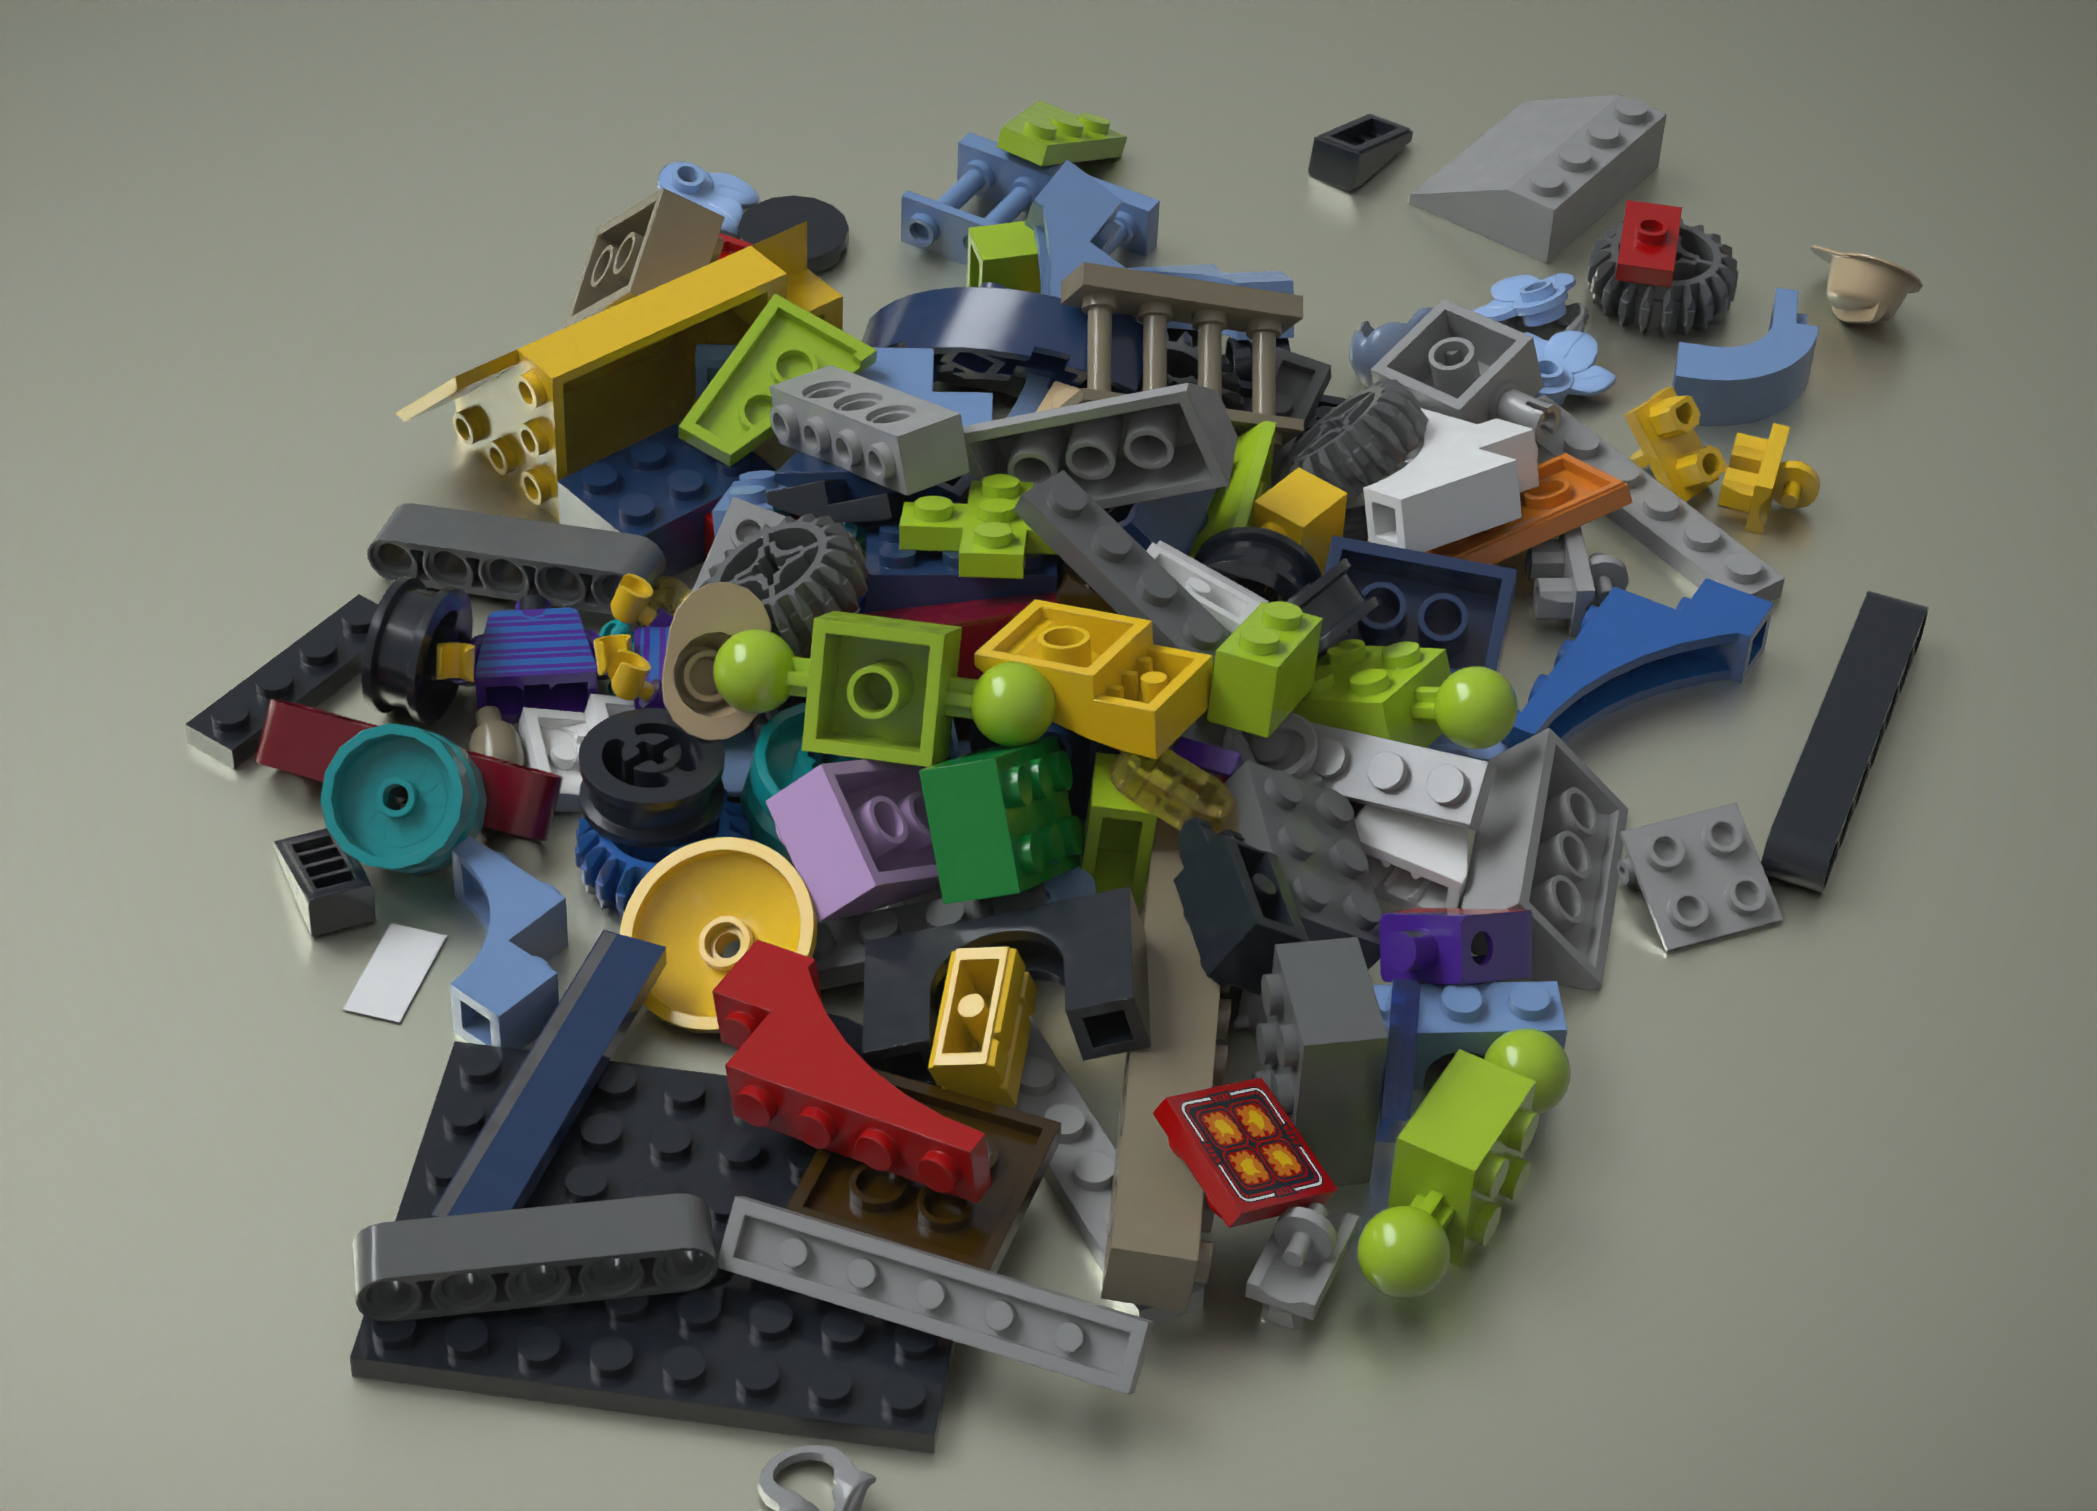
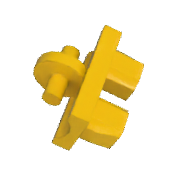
(1671, 445)
(1759, 476)

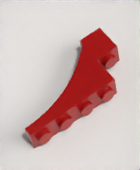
(813, 1086)

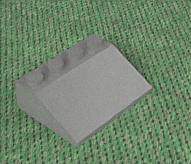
(1547, 171)

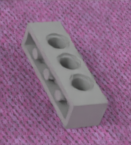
(869, 429)

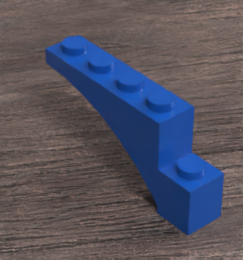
(1641, 650)

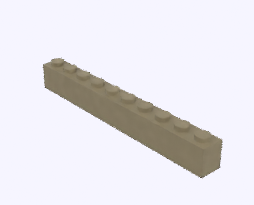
(1155, 1199)

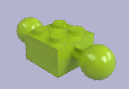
(883, 688)
(1409, 696)
(1462, 1161)

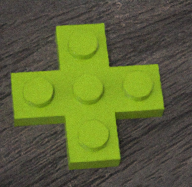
(984, 530)

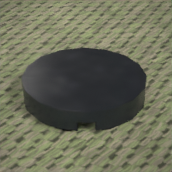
(825, 227)

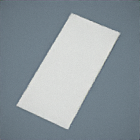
(394, 972)

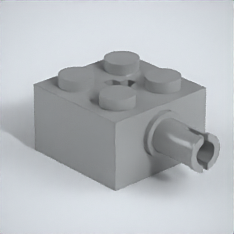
(1470, 369)

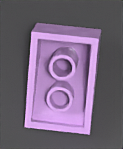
(857, 835)

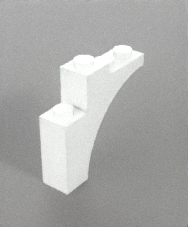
(1453, 484)

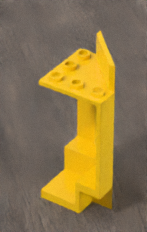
(516, 402)

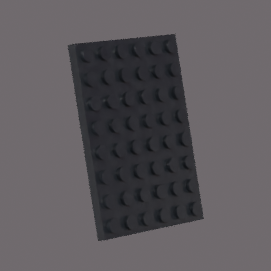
(702, 1355)

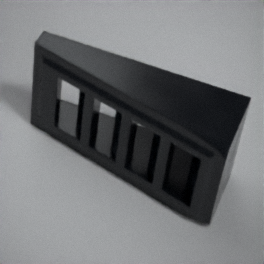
(1356, 150)
(326, 882)

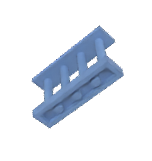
(1014, 185)

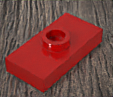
(1648, 244)

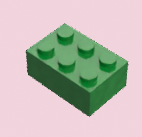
(1001, 820)

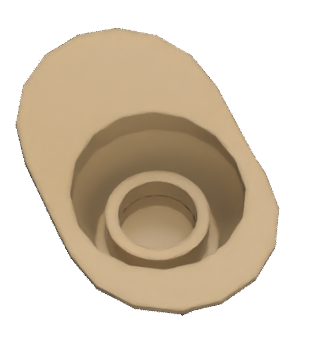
(1865, 286)
(694, 638)

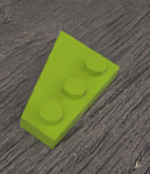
(1054, 135)
(780, 345)

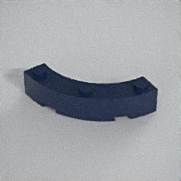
(1005, 330)

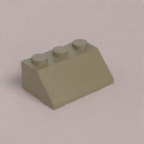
(644, 250)

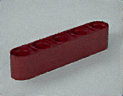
(307, 738)

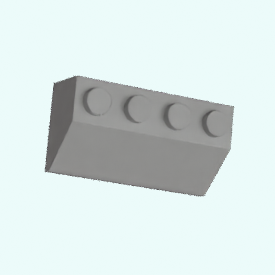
(1115, 446)
(1553, 850)

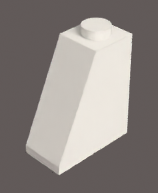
(1414, 858)

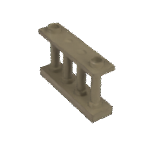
(1210, 310)

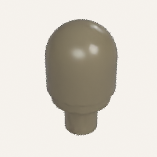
(496, 737)

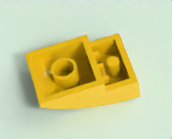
(1107, 674)

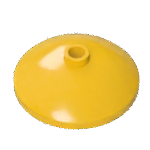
(703, 902)

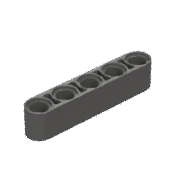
(511, 556)
(533, 1257)

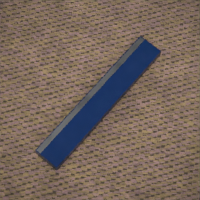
(555, 1078)

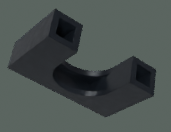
(1083, 943)

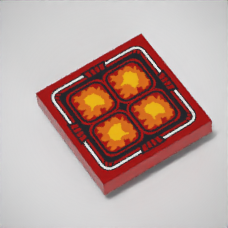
(1243, 1151)

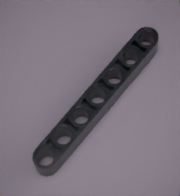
(1844, 742)

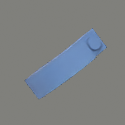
(1750, 379)

